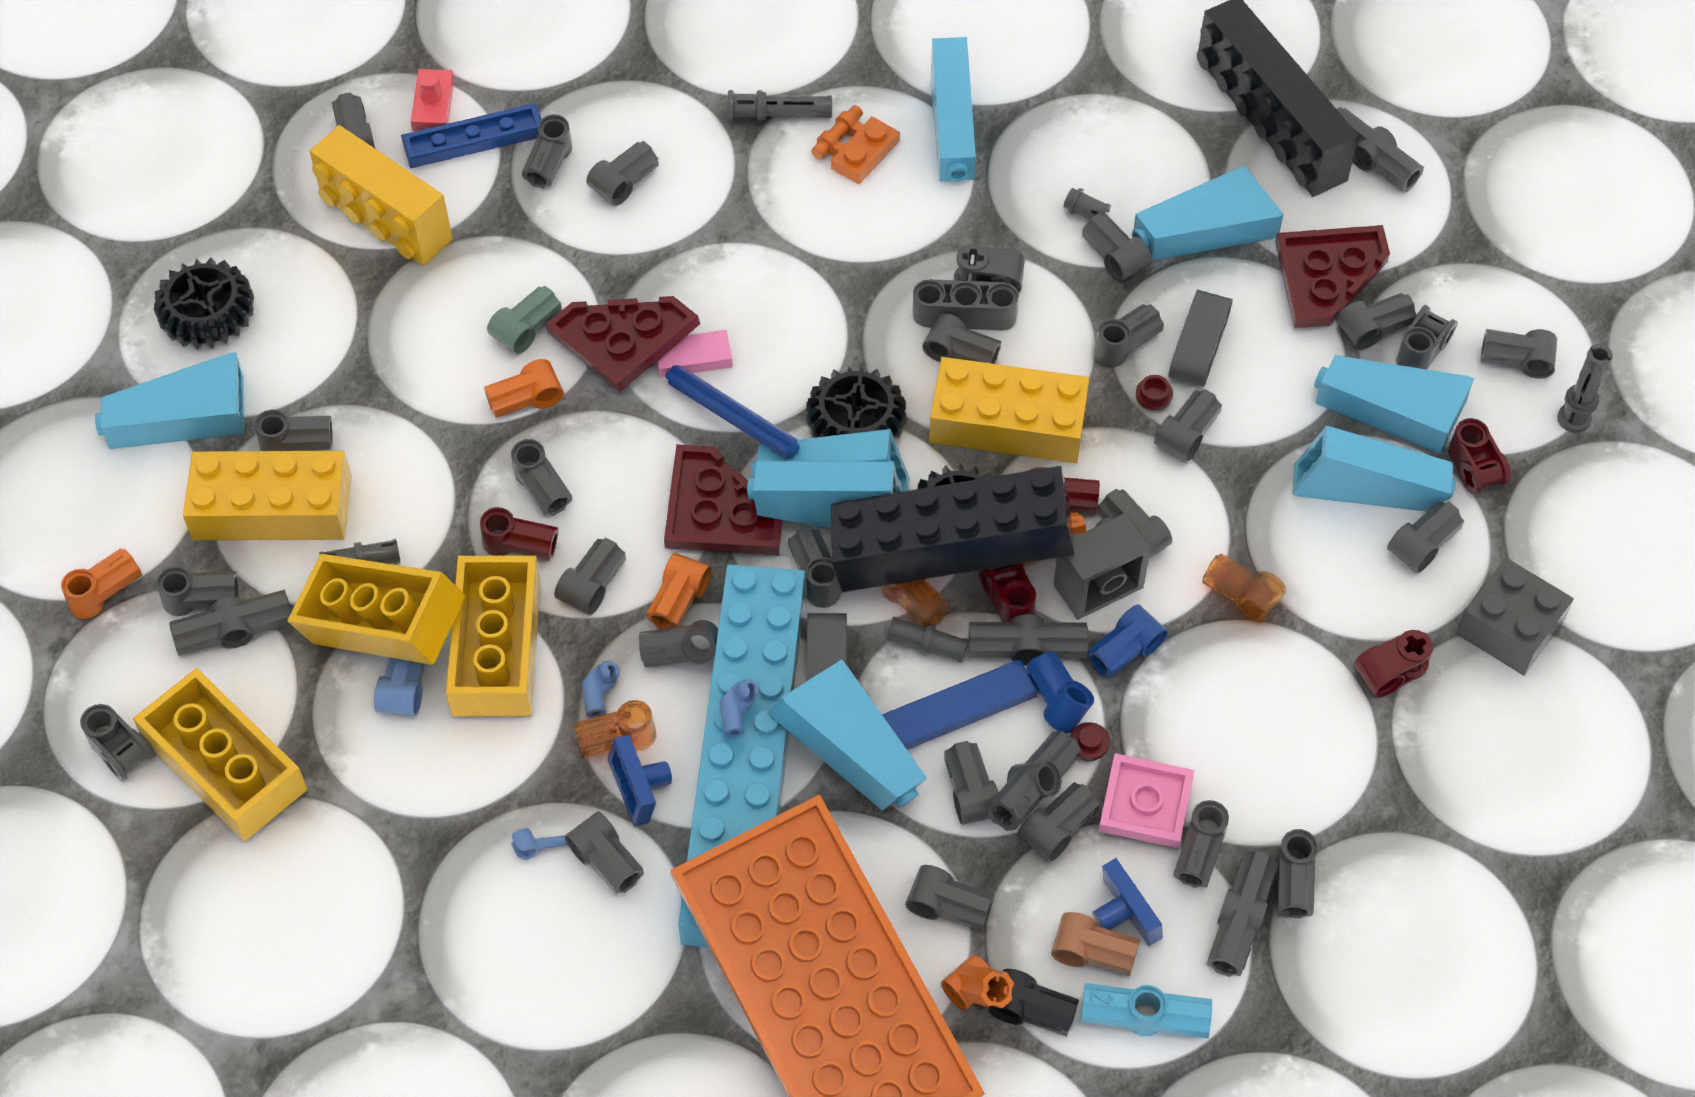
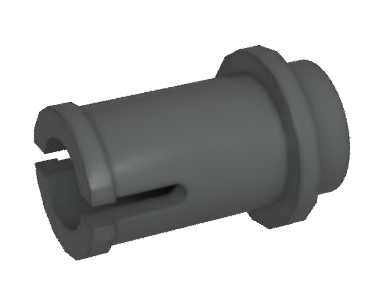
(1084, 204)

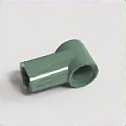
(518, 326)

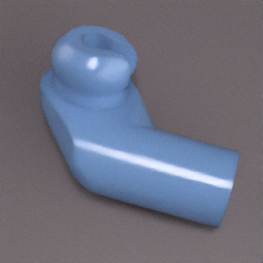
(596, 685)
(734, 705)

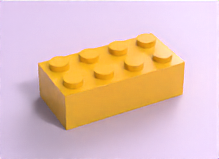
(381, 195)
(1008, 410)
(267, 495)
(377, 608)
(494, 637)
(220, 754)

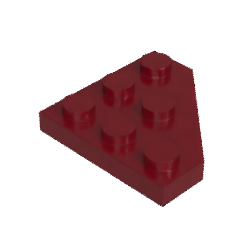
(1328, 269)
(622, 336)
(713, 509)

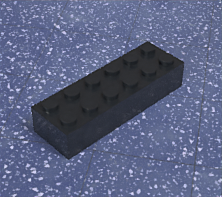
(1276, 97)
(951, 529)

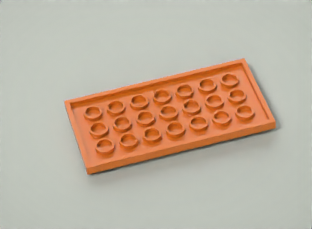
(820, 964)

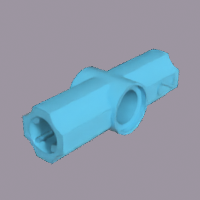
(1173, 1012)

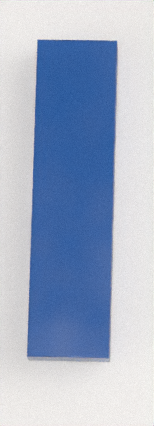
(471, 135)
(962, 704)

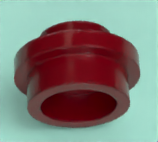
(1154, 393)
(1092, 740)

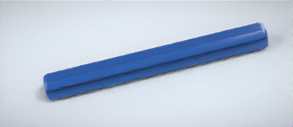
(732, 411)

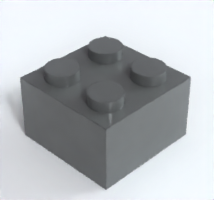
(1105, 566)
(1514, 616)

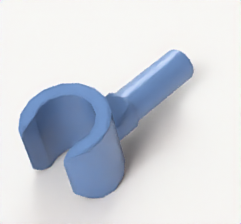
(527, 846)

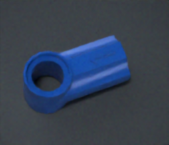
(1134, 635)
(1065, 698)

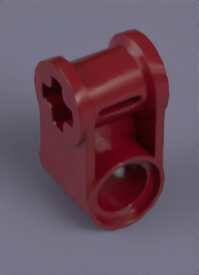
(1479, 462)
(1008, 587)
(1395, 662)

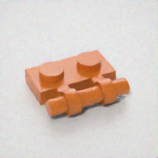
(865, 148)

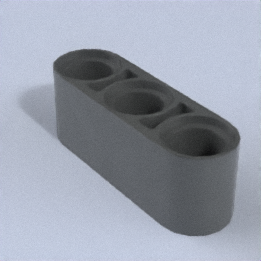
(971, 301)
(1200, 338)
(825, 641)

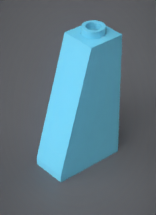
(952, 109)
(1210, 217)
(1395, 398)
(177, 406)
(848, 447)
(1371, 473)
(806, 489)
(850, 735)

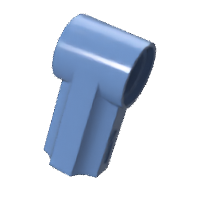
(400, 688)

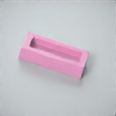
(699, 353)

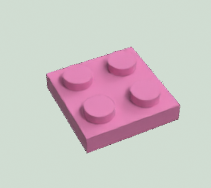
(1146, 800)

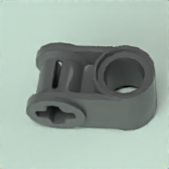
(990, 265)
(1425, 339)
(119, 745)

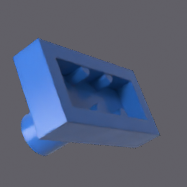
(636, 780)
(1127, 905)

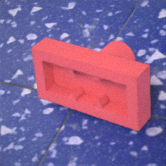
(432, 98)

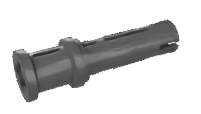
(763, 106)
(1583, 396)

